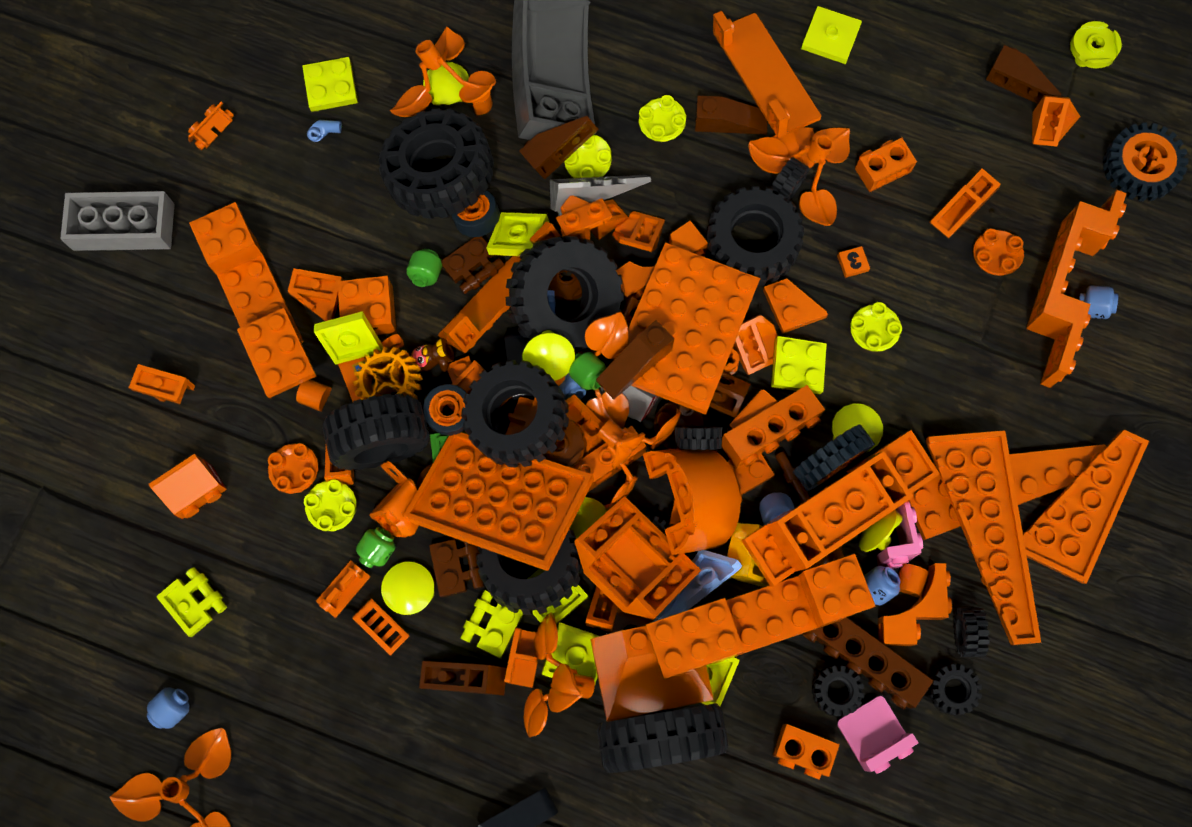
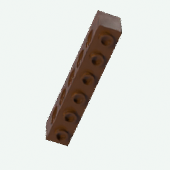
(913, 681)

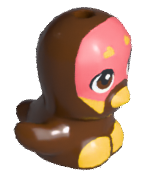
(431, 355)

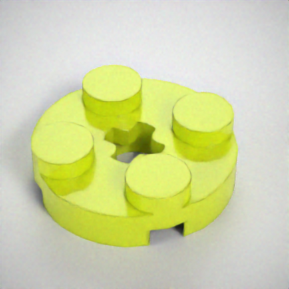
(1092, 57)

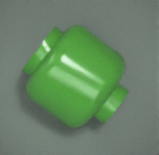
(424, 267)
(586, 370)
(375, 547)

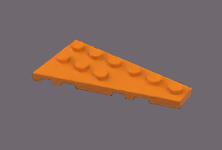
(1079, 520)

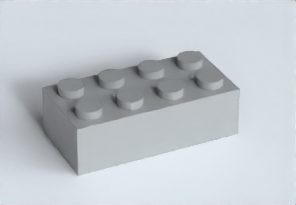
(117, 221)

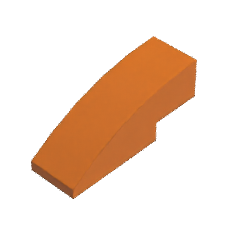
(965, 203)

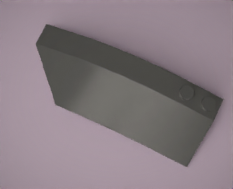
(550, 64)

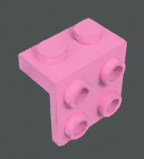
(909, 540)
(876, 735)

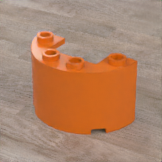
(703, 494)

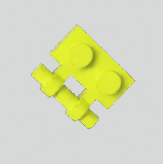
(185, 607)
(499, 629)

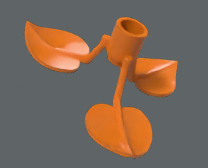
(432, 57)
(827, 145)
(609, 337)
(622, 446)
(565, 686)
(142, 794)

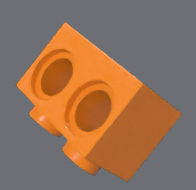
(887, 167)
(587, 421)
(807, 745)

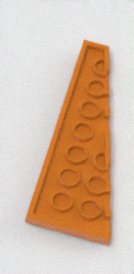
(1033, 476)
(984, 497)

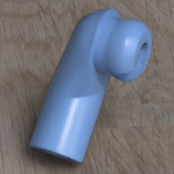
(322, 128)

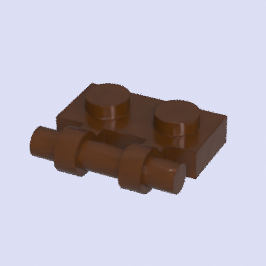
(466, 260)
(449, 570)

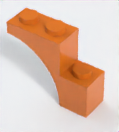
(934, 605)

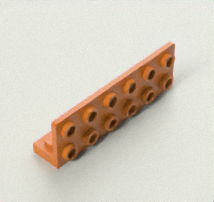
(765, 73)
(488, 303)

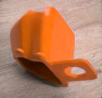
(392, 508)

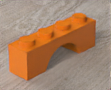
(636, 277)

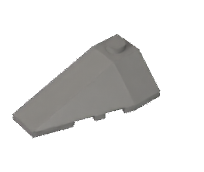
(592, 188)

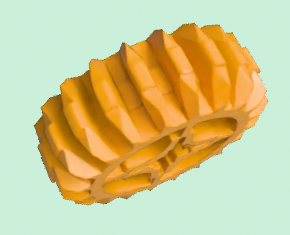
(392, 371)

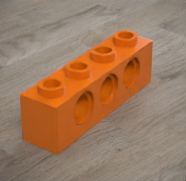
(801, 403)
(600, 462)

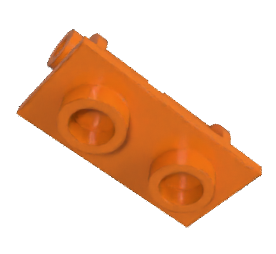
(214, 118)
(587, 216)
(343, 589)

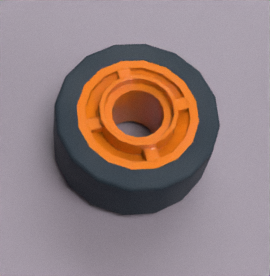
(478, 218)
(434, 406)

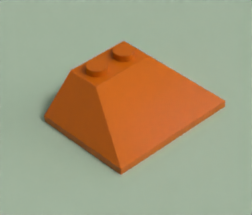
(633, 561)
(633, 680)

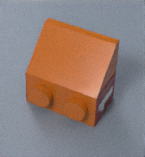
(188, 486)

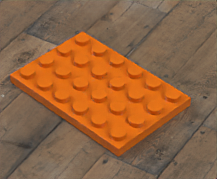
(703, 311)
(497, 506)

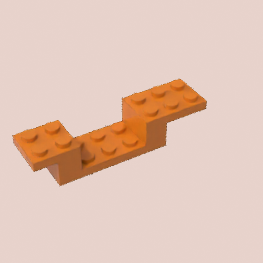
(255, 299)
(1059, 315)
(841, 510)
(759, 617)

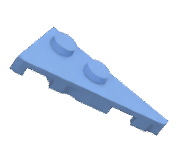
(714, 571)

